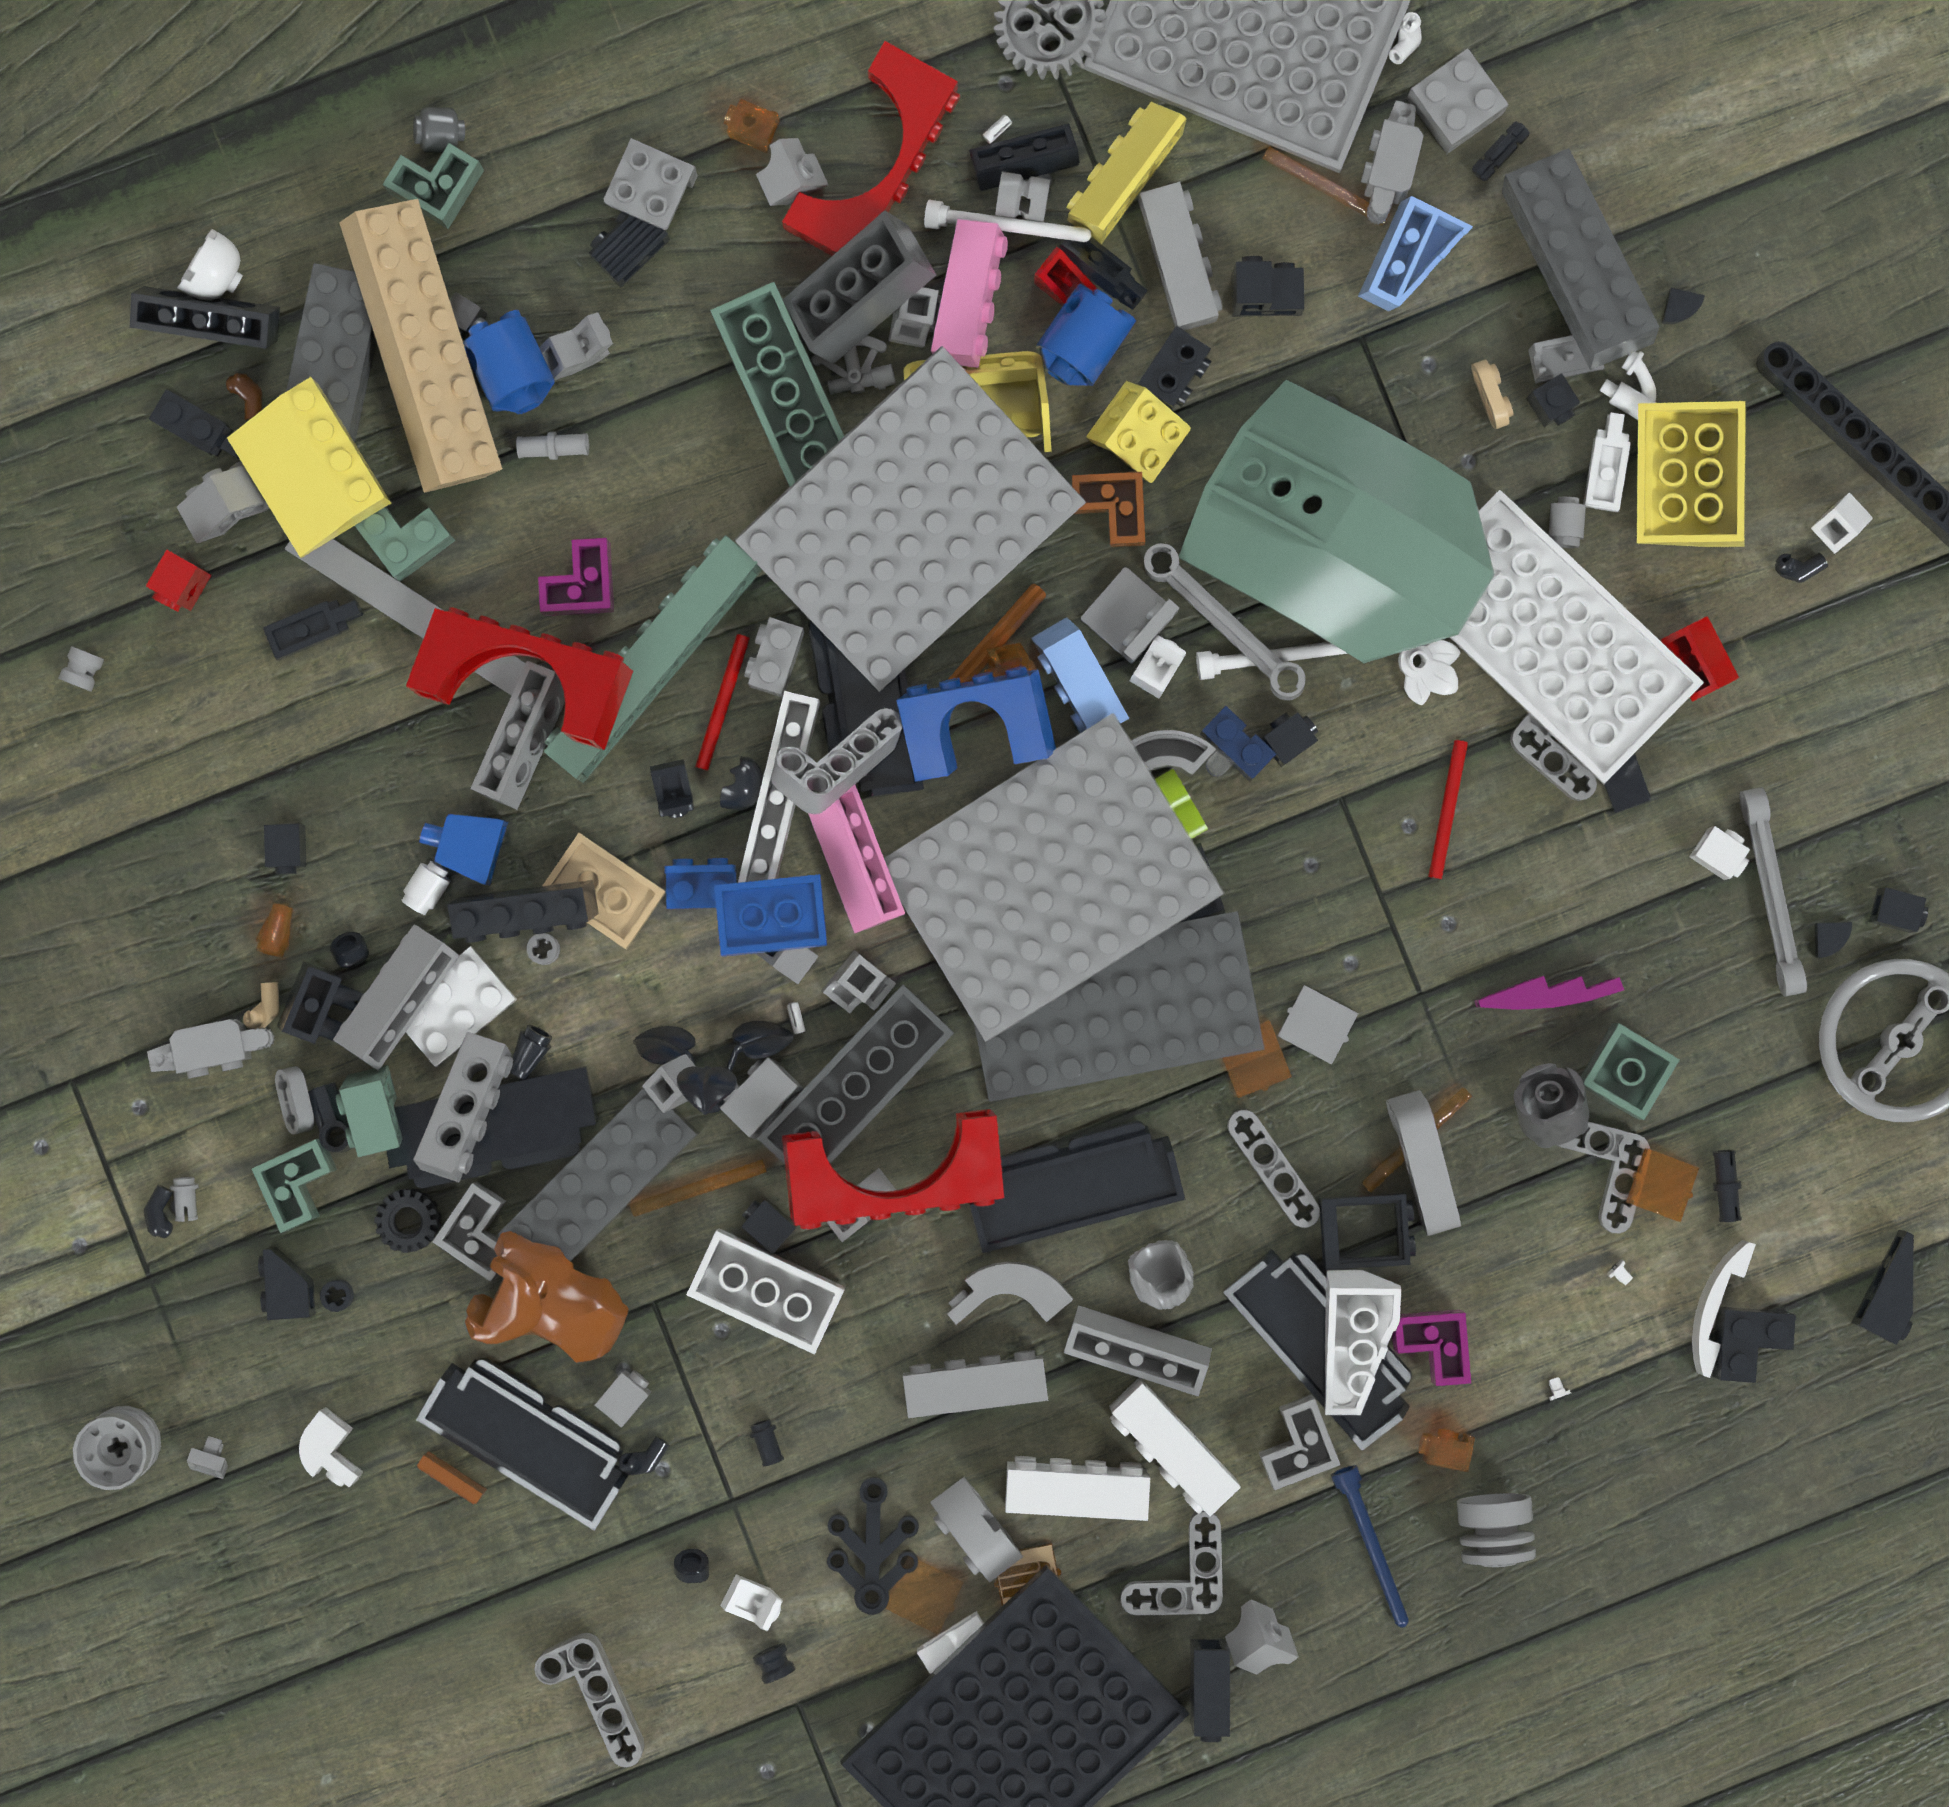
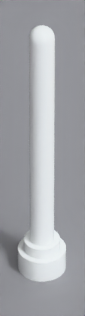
(940, 215)
(1212, 664)

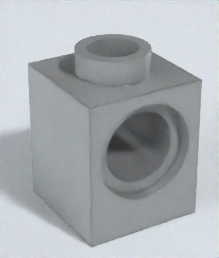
(624, 1397)

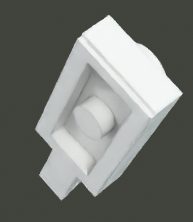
(1608, 466)

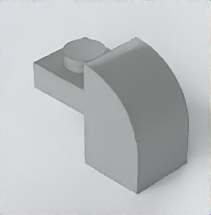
(577, 348)

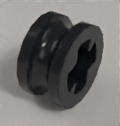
(335, 1306)

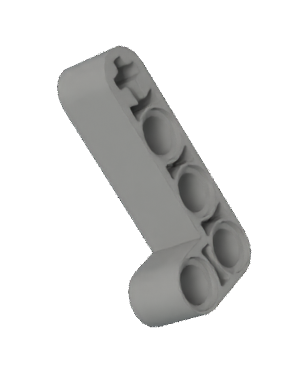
(845, 757)
(1424, 1161)
(597, 1701)

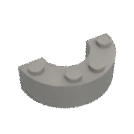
(1173, 750)

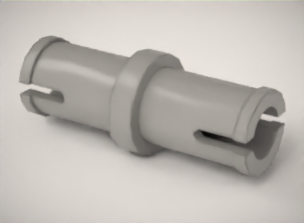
(552, 445)

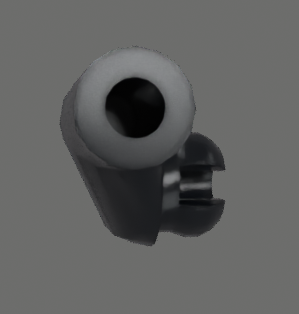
(1797, 570)
(155, 1215)
(645, 1461)

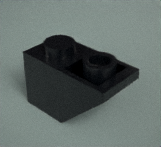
(287, 1287)

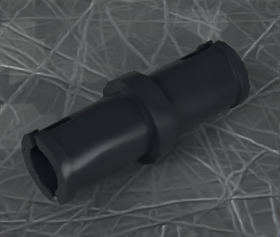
(1727, 1186)

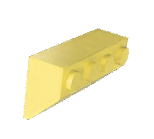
(1127, 170)

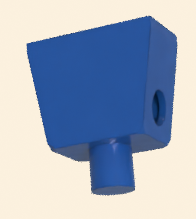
(467, 845)

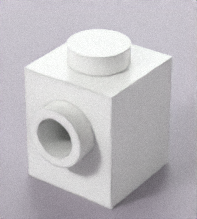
(1842, 523)
(1721, 852)

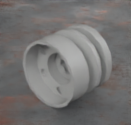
(111, 1466)
(1496, 1529)

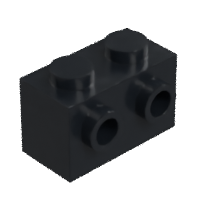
(1176, 367)

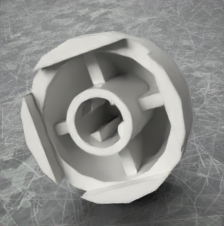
(212, 269)

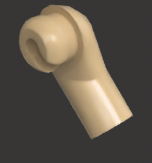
(266, 1010)

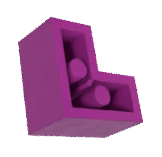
(587, 589)
(1443, 1337)

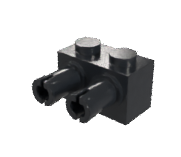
(310, 1001)

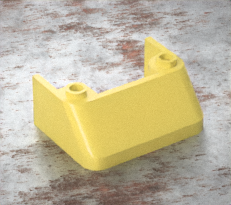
(1016, 386)

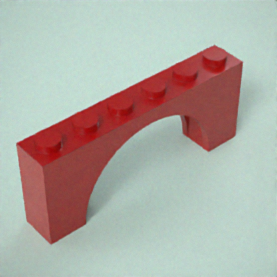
(921, 100)
(460, 645)
(966, 1175)

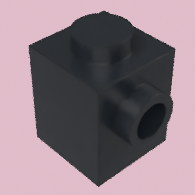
(1554, 401)
(1290, 737)

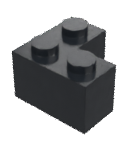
(1266, 290)
(1742, 1333)

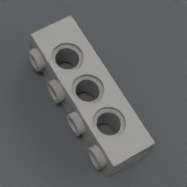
(520, 736)
(474, 1055)

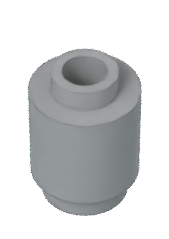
(1567, 522)

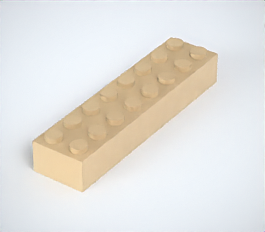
(420, 345)

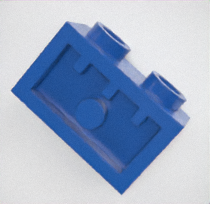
(693, 885)

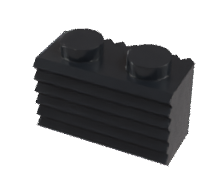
(627, 247)

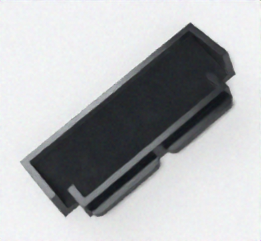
(850, 704)
(530, 1125)
(1079, 1185)
(1289, 1311)
(527, 1439)

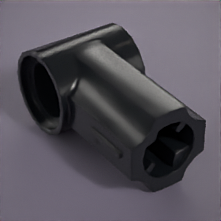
(328, 1115)

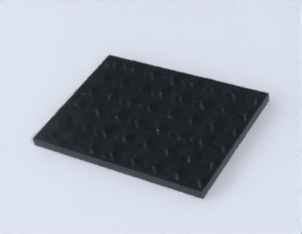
(1021, 1714)

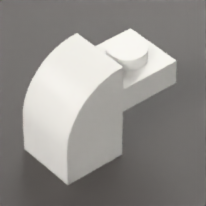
(319, 1448)

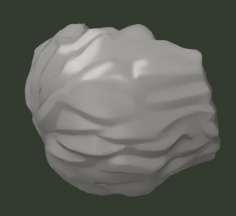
(1161, 1274)

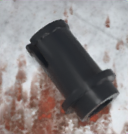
(766, 1442)

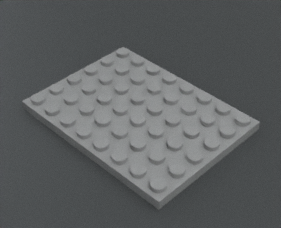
(1259, 67)
(910, 519)
(1051, 877)

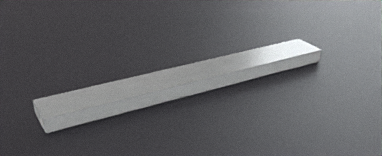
(395, 601)

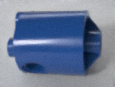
(1083, 337)
(508, 364)

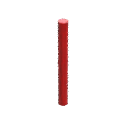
(722, 702)
(1448, 809)

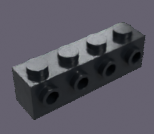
(523, 909)

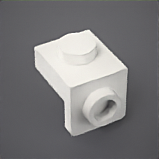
(1158, 666)
(752, 1602)

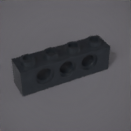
(211, 320)

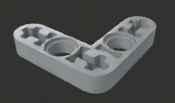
(1540, 735)
(1614, 1151)
(1188, 1588)

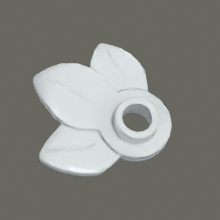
(1433, 673)

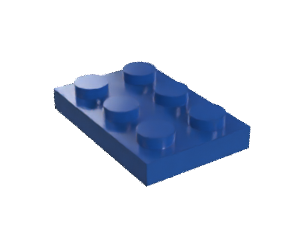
(770, 915)

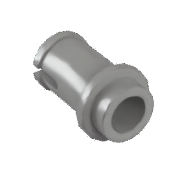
(184, 1196)

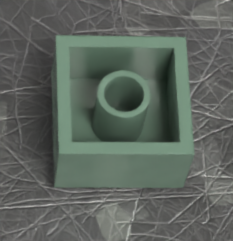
(1628, 1071)

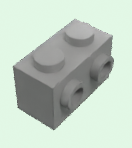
(775, 658)
(761, 1097)

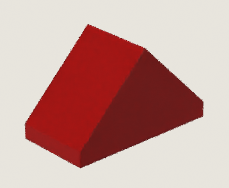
(1060, 277)

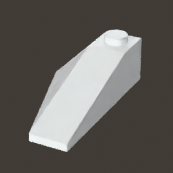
(1358, 1327)

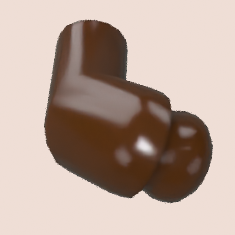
(247, 390)

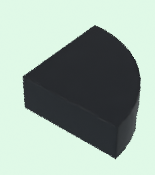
(1681, 305)
(1831, 937)

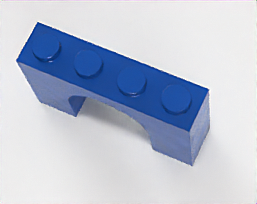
(1014, 696)

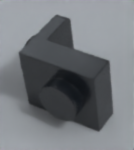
(672, 789)

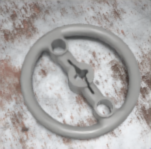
(1889, 1054)

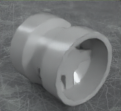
(81, 668)

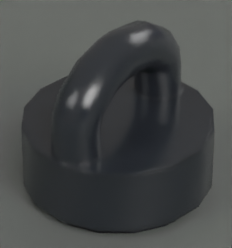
(349, 949)
(691, 1566)

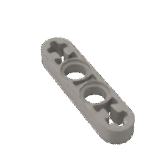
(1269, 1171)

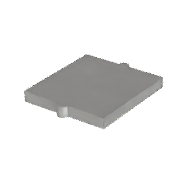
(1317, 1024)

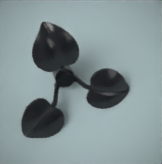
(709, 1086)

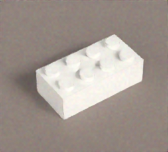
(766, 1291)
(1179, 1452)
(1077, 1489)

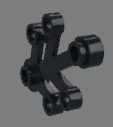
(872, 1552)

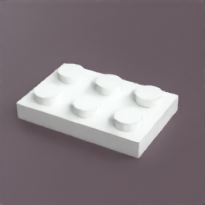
(462, 1003)

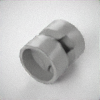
(1011, 190)

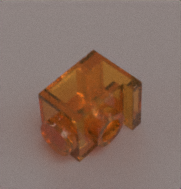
(756, 136)
(1447, 1449)

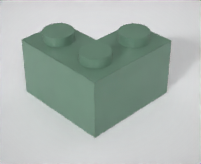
(438, 192)
(405, 547)
(369, 1107)
(285, 1181)

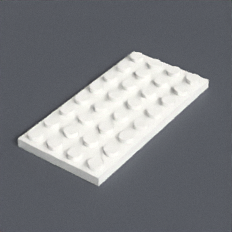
(1569, 647)

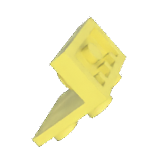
(1139, 430)

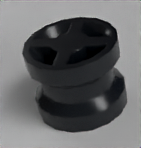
(774, 1663)

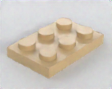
(621, 893)

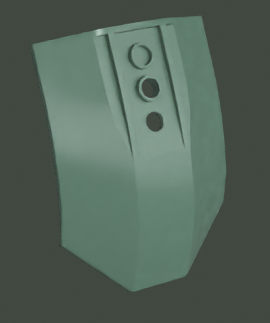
(1385, 558)

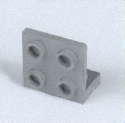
(649, 184)
(1129, 615)

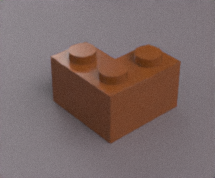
(1120, 496)

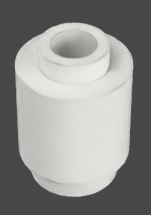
(426, 887)

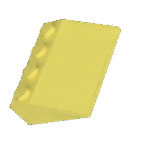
(308, 467)
(1691, 474)

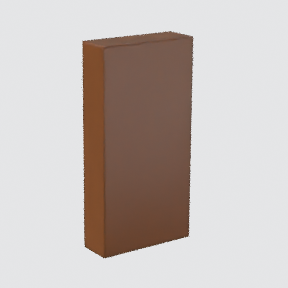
(451, 1478)

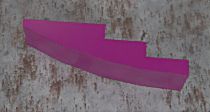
(1537, 994)

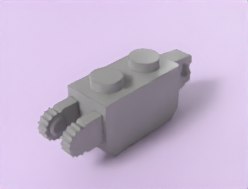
(1393, 162)
(209, 1046)

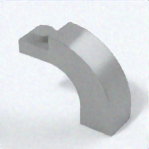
(1014, 1278)

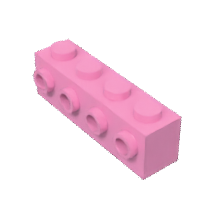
(969, 291)
(857, 862)

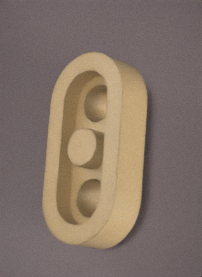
(1487, 381)

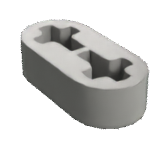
(294, 1100)

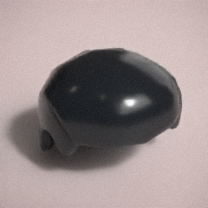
(746, 788)

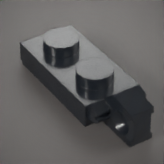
(1105, 270)
(192, 424)
(310, 627)

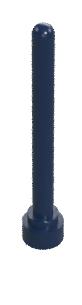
(1348, 1482)

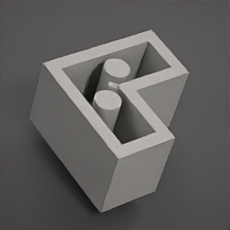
(220, 502)
(466, 1230)
(1308, 1450)

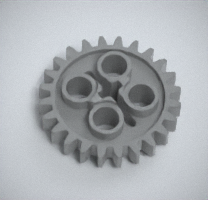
(1029, 46)

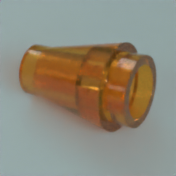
(275, 932)

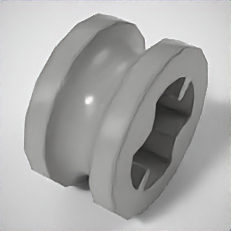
(552, 954)

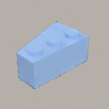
(1410, 251)
(1077, 675)

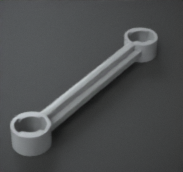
(1224, 621)
(1789, 968)

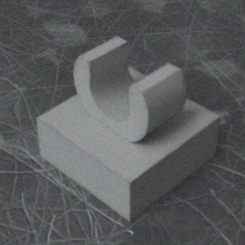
(209, 1459)

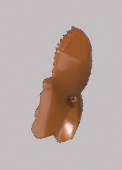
(546, 1300)

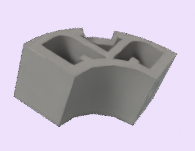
(976, 1530)

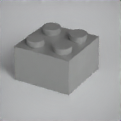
(1457, 101)

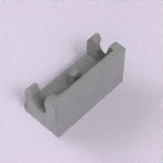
(1557, 357)

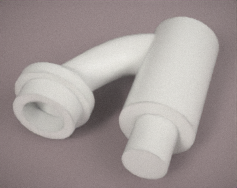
(1626, 397)

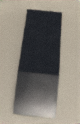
(1889, 1299)

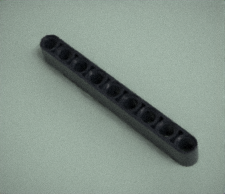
(1869, 436)

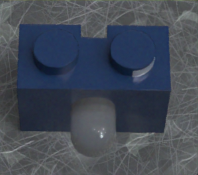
(1234, 747)

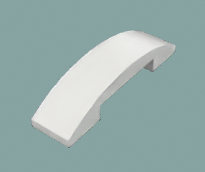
(1706, 1350)

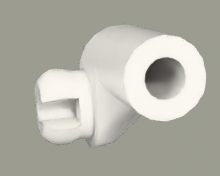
(1408, 38)

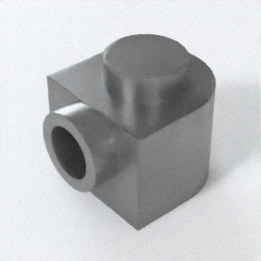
(466, 313)

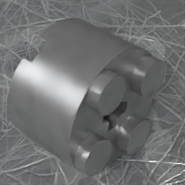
(1551, 1105)

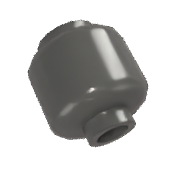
(437, 128)

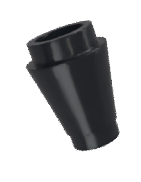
(530, 1050)

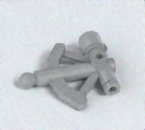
(858, 378)

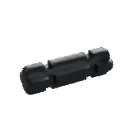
(1500, 151)

